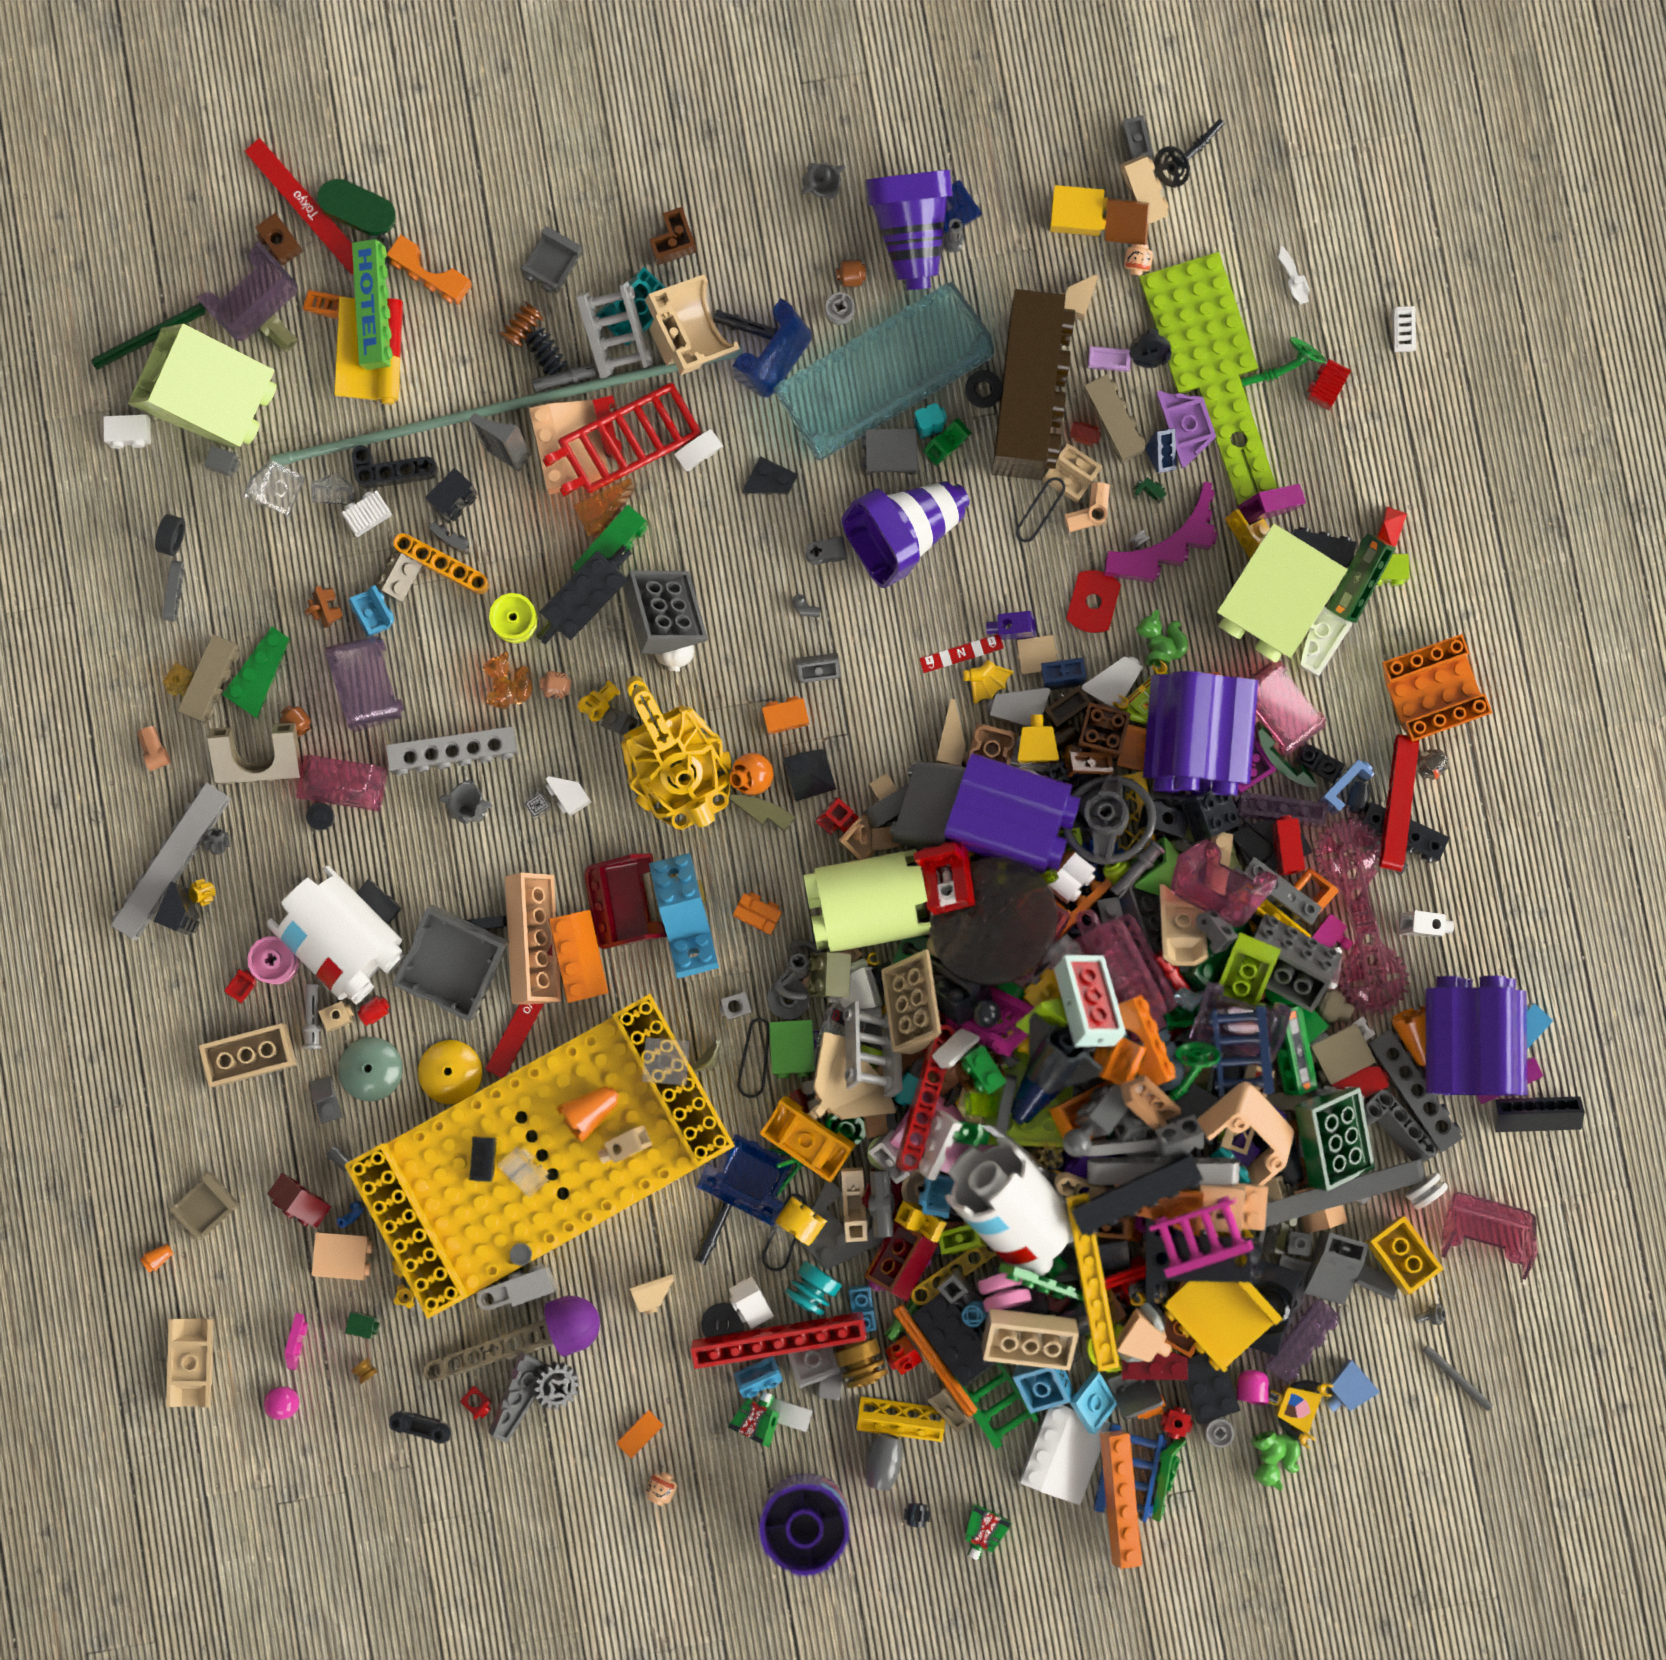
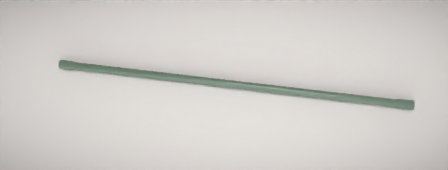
(291, 457)

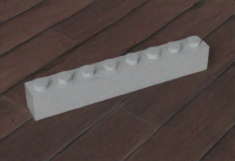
(170, 861)

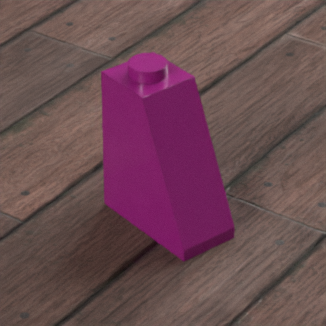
(1272, 503)

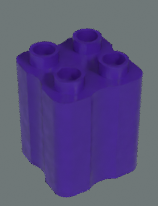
(1200, 732)
(1011, 814)
(1476, 1037)

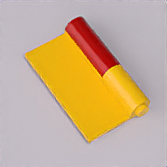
(353, 379)

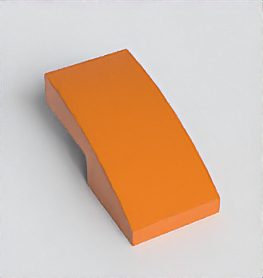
(640, 1434)

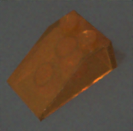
(601, 508)

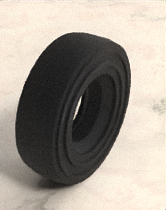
(983, 376)

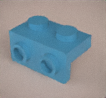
(372, 611)
(933, 1199)
(758, 1377)

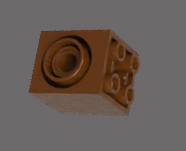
(1103, 730)

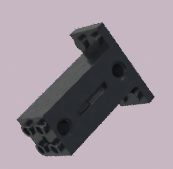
(1222, 1271)

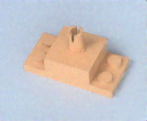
(1247, 1211)

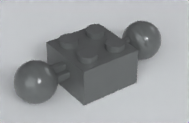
(1095, 1118)

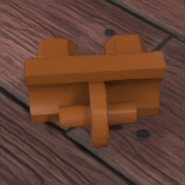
(321, 598)

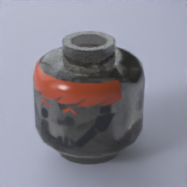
(1432, 764)

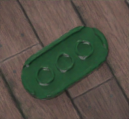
(356, 207)

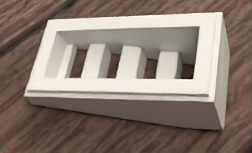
(1396, 312)

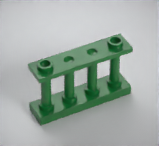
(984, 1416)

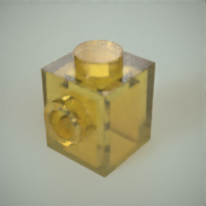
(178, 680)

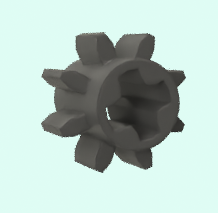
(216, 841)

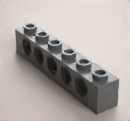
(1452, 1131)

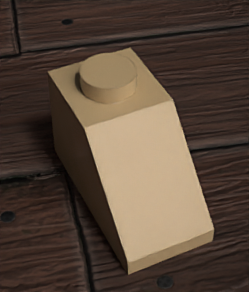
(1079, 296)

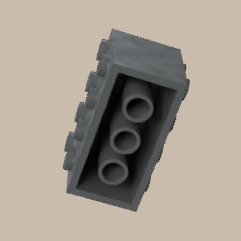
(1303, 964)

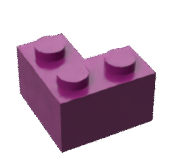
(1261, 767)

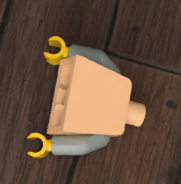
(1142, 1334)

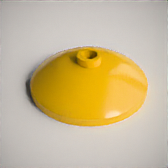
(465, 1071)

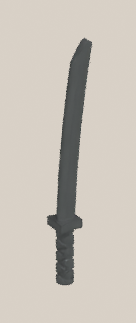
(1050, 1175)

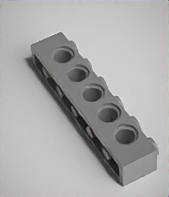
(398, 752)

